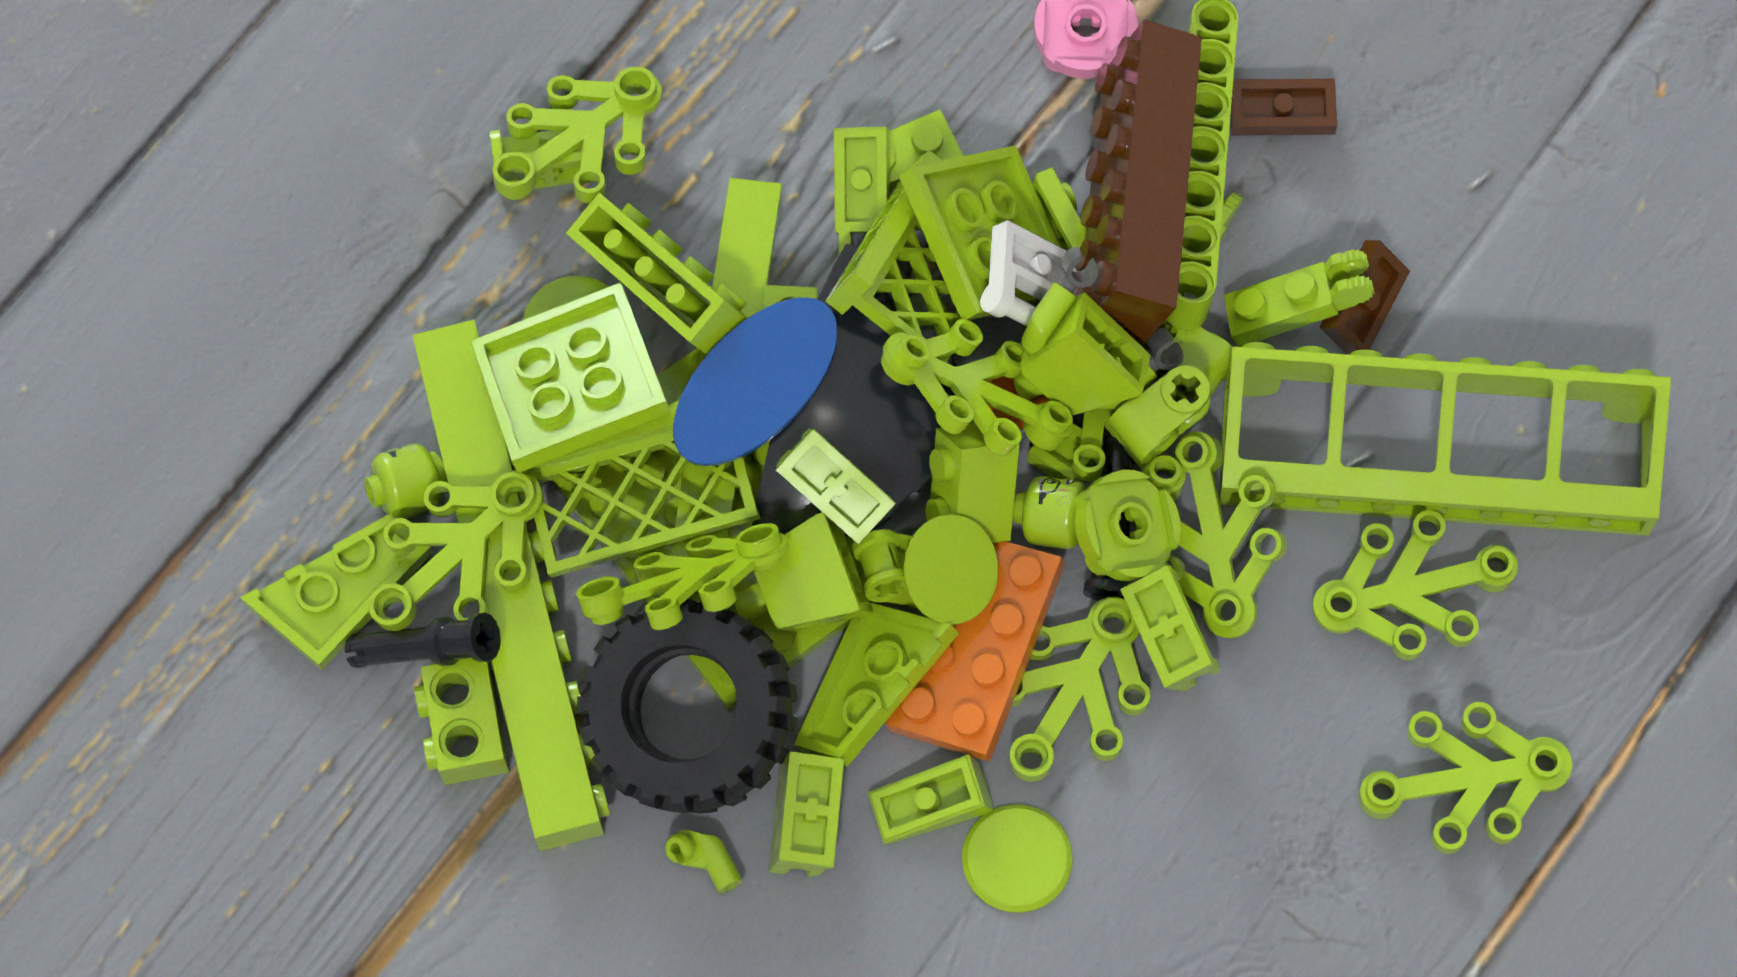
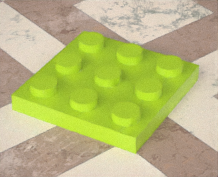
(960, 204)
(569, 377)

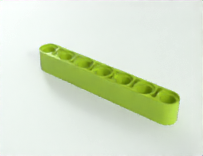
(1210, 144)

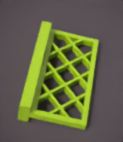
(877, 259)
(641, 443)

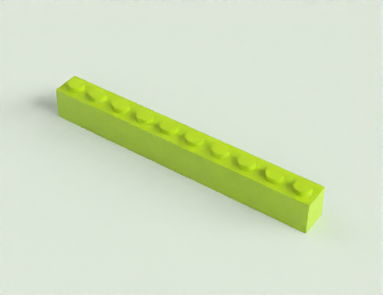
(531, 655)

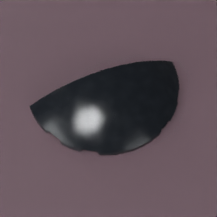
(861, 412)

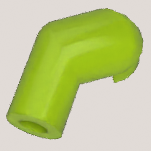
(706, 853)

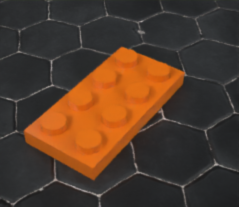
(975, 680)

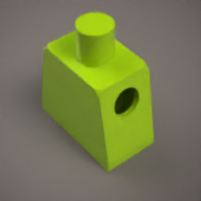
(811, 584)

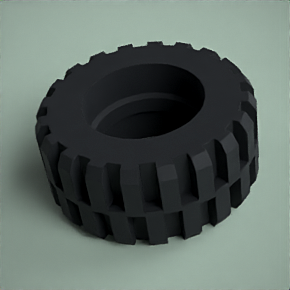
(746, 753)

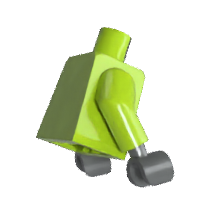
(1082, 354)

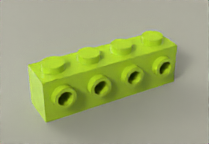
(655, 273)

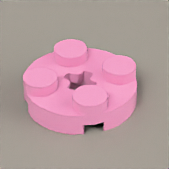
(1079, 55)

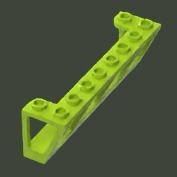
(1545, 503)

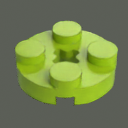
(1099, 533)

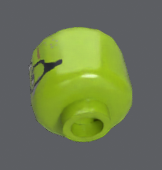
(401, 478)
(1048, 511)

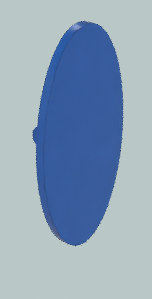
(755, 381)

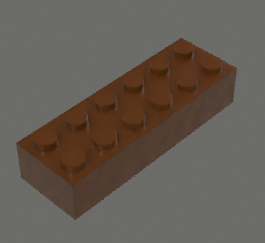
(1140, 176)

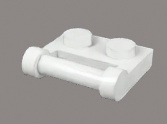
(1023, 263)

